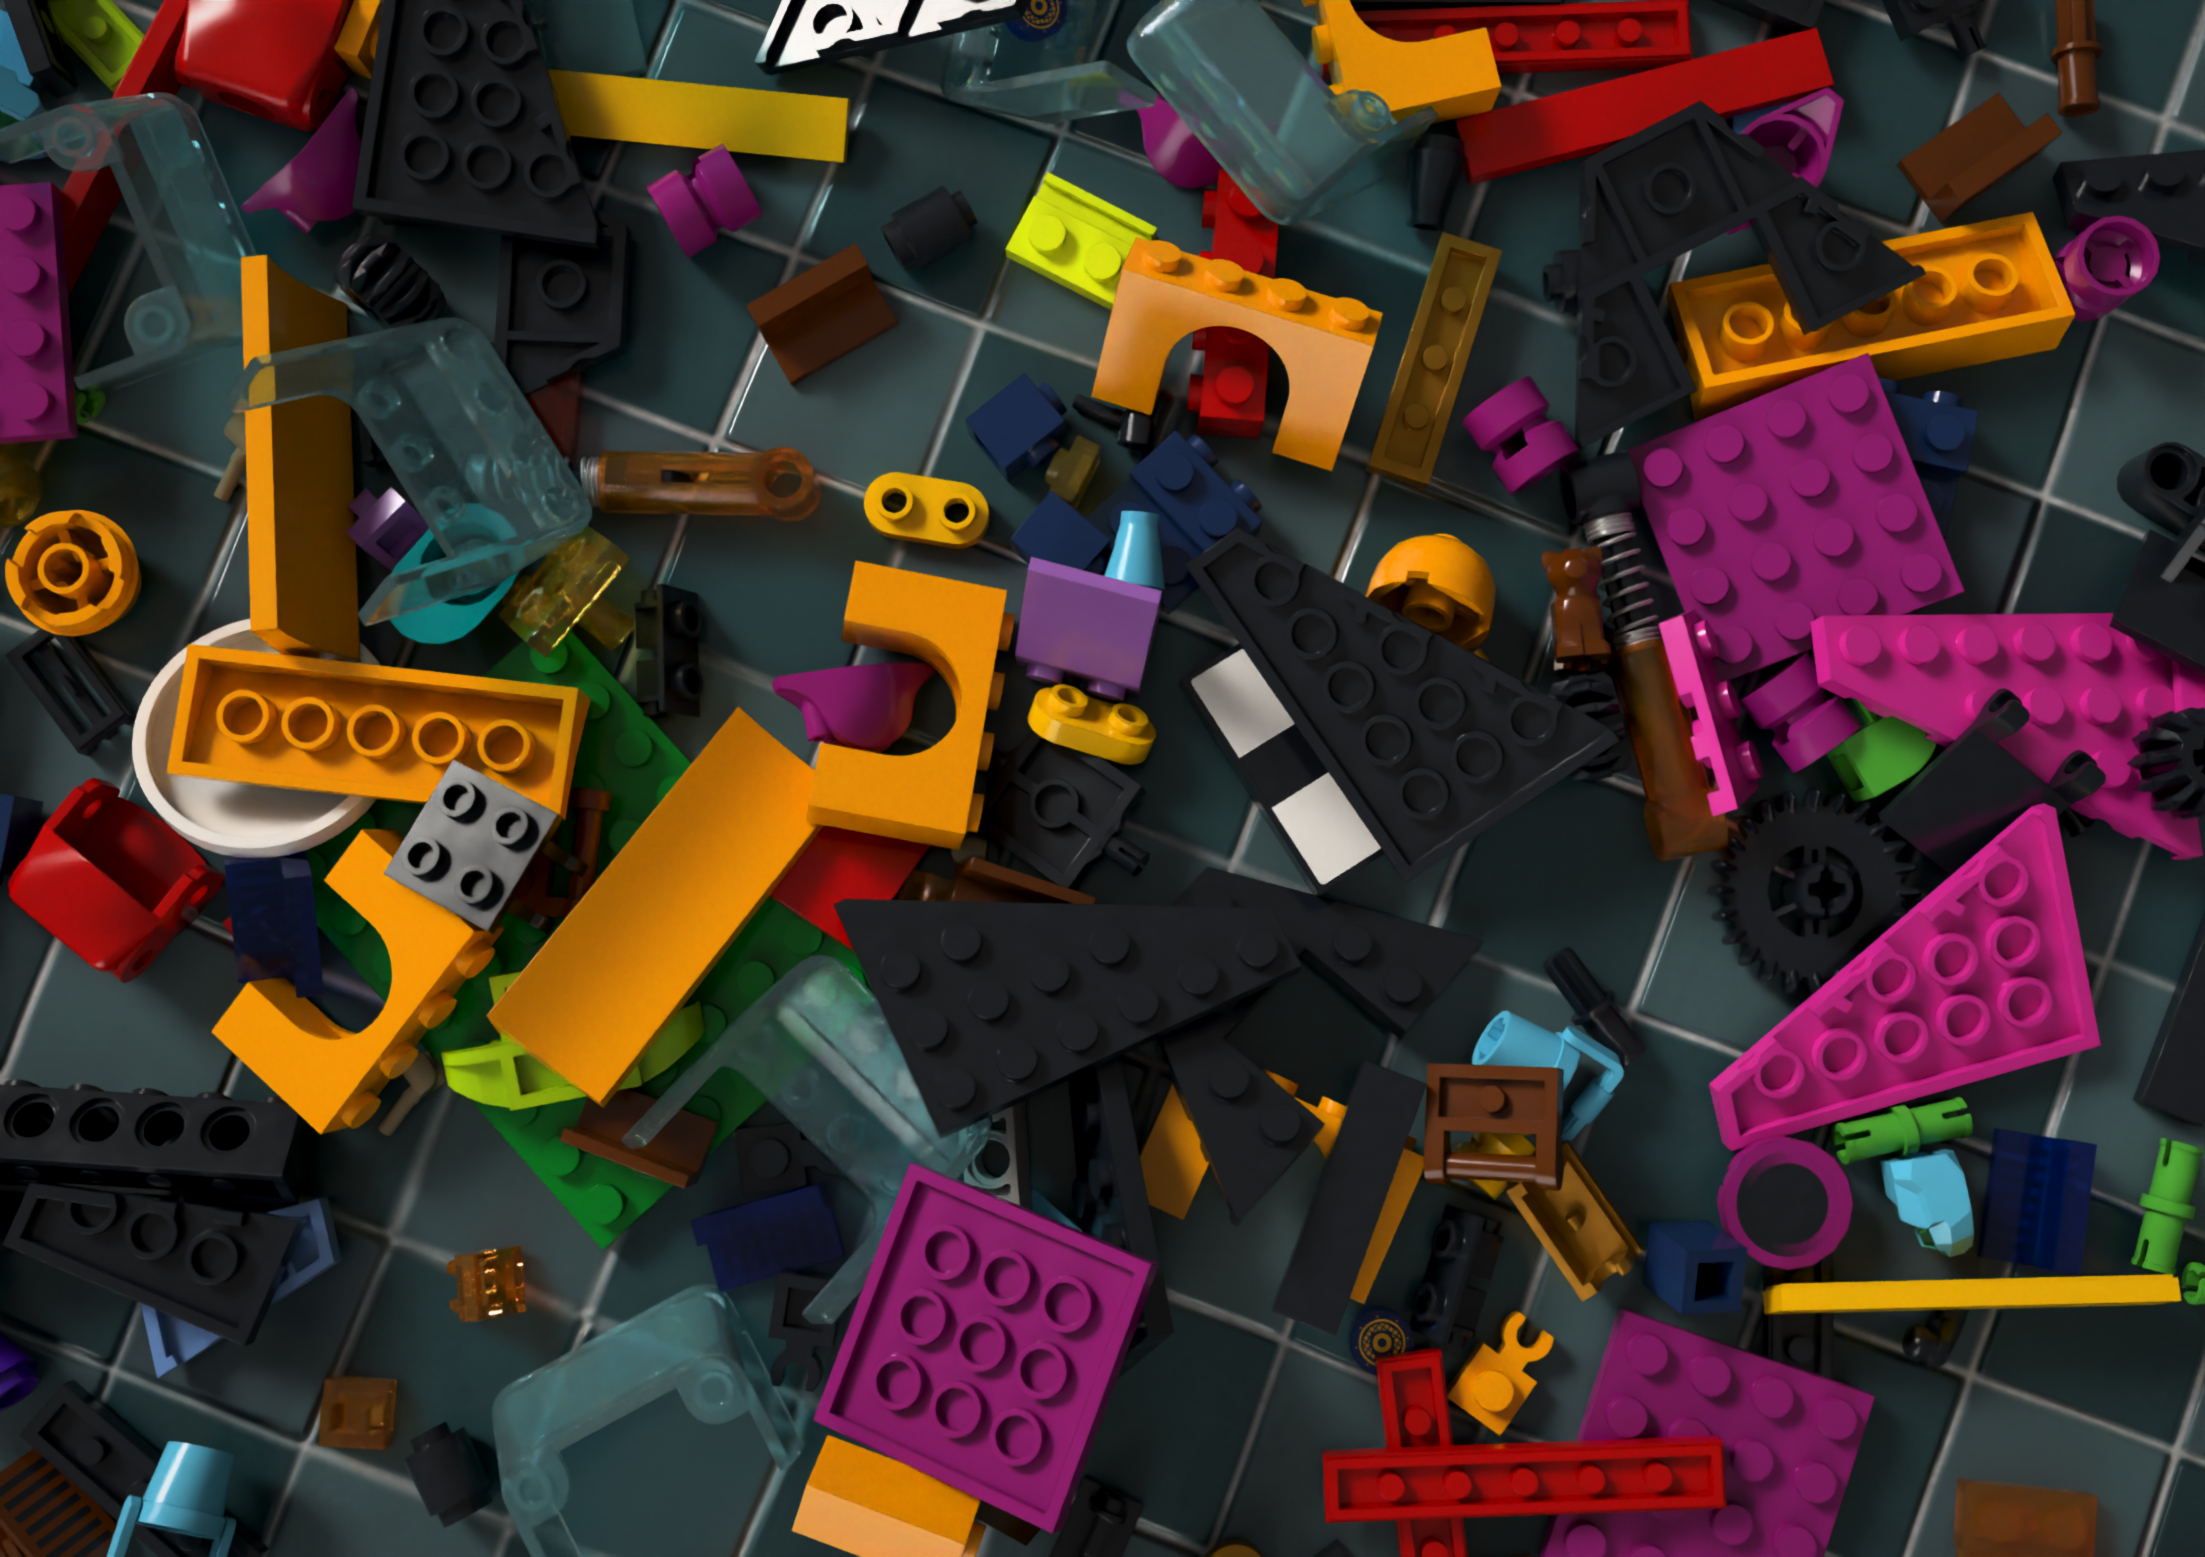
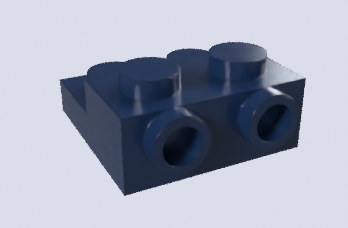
(1938, 441)
(1192, 507)

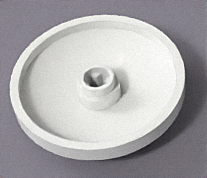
(228, 815)

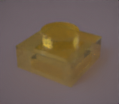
(1073, 470)

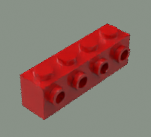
(1235, 362)

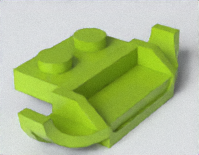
(513, 1079)

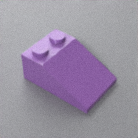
(1086, 629)

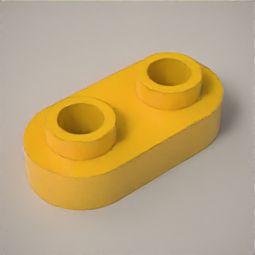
(925, 512)
(1091, 725)

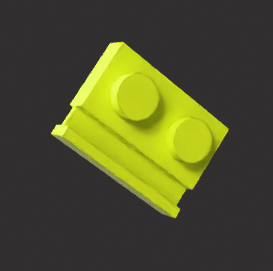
(1076, 239)

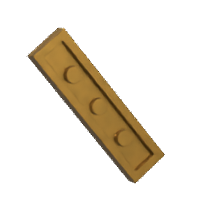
(1434, 360)

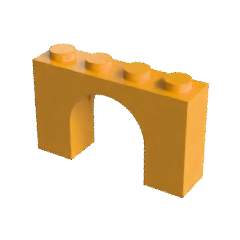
(1447, 72)
(1317, 337)
(930, 792)
(338, 1073)
(1176, 1166)
(884, 1507)

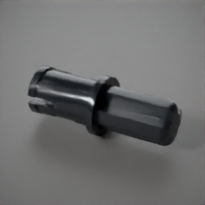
(1592, 1006)

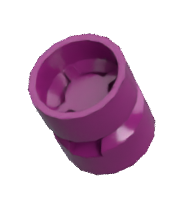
(705, 200)
(2107, 265)
(1507, 416)
(1800, 713)

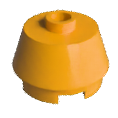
(74, 573)

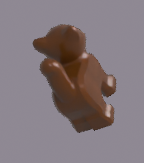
(1576, 610)

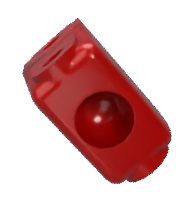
(266, 57)
(112, 880)

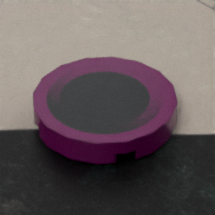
(1785, 1202)

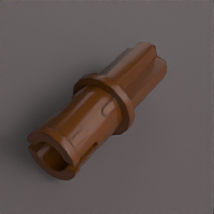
(2076, 57)

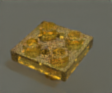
(568, 592)

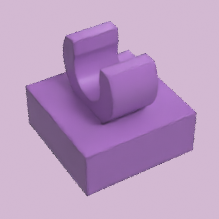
(386, 526)

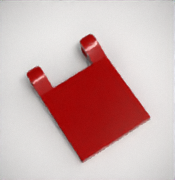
(842, 867)

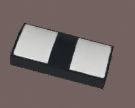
(1280, 771)

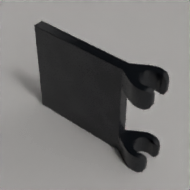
(1982, 788)

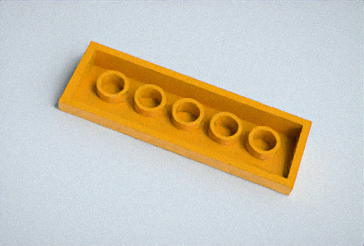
(1982, 301)
(298, 480)
(369, 727)
(662, 911)

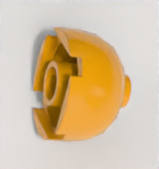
(1438, 586)

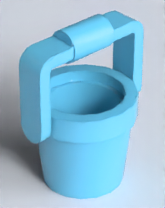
(1519, 1042)
(182, 1498)

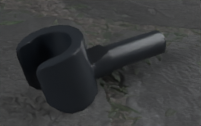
(1135, 427)

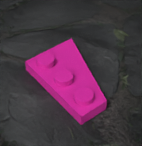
(1716, 735)

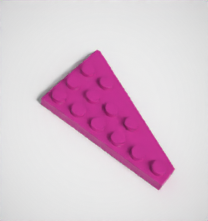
(2070, 670)
(1948, 996)

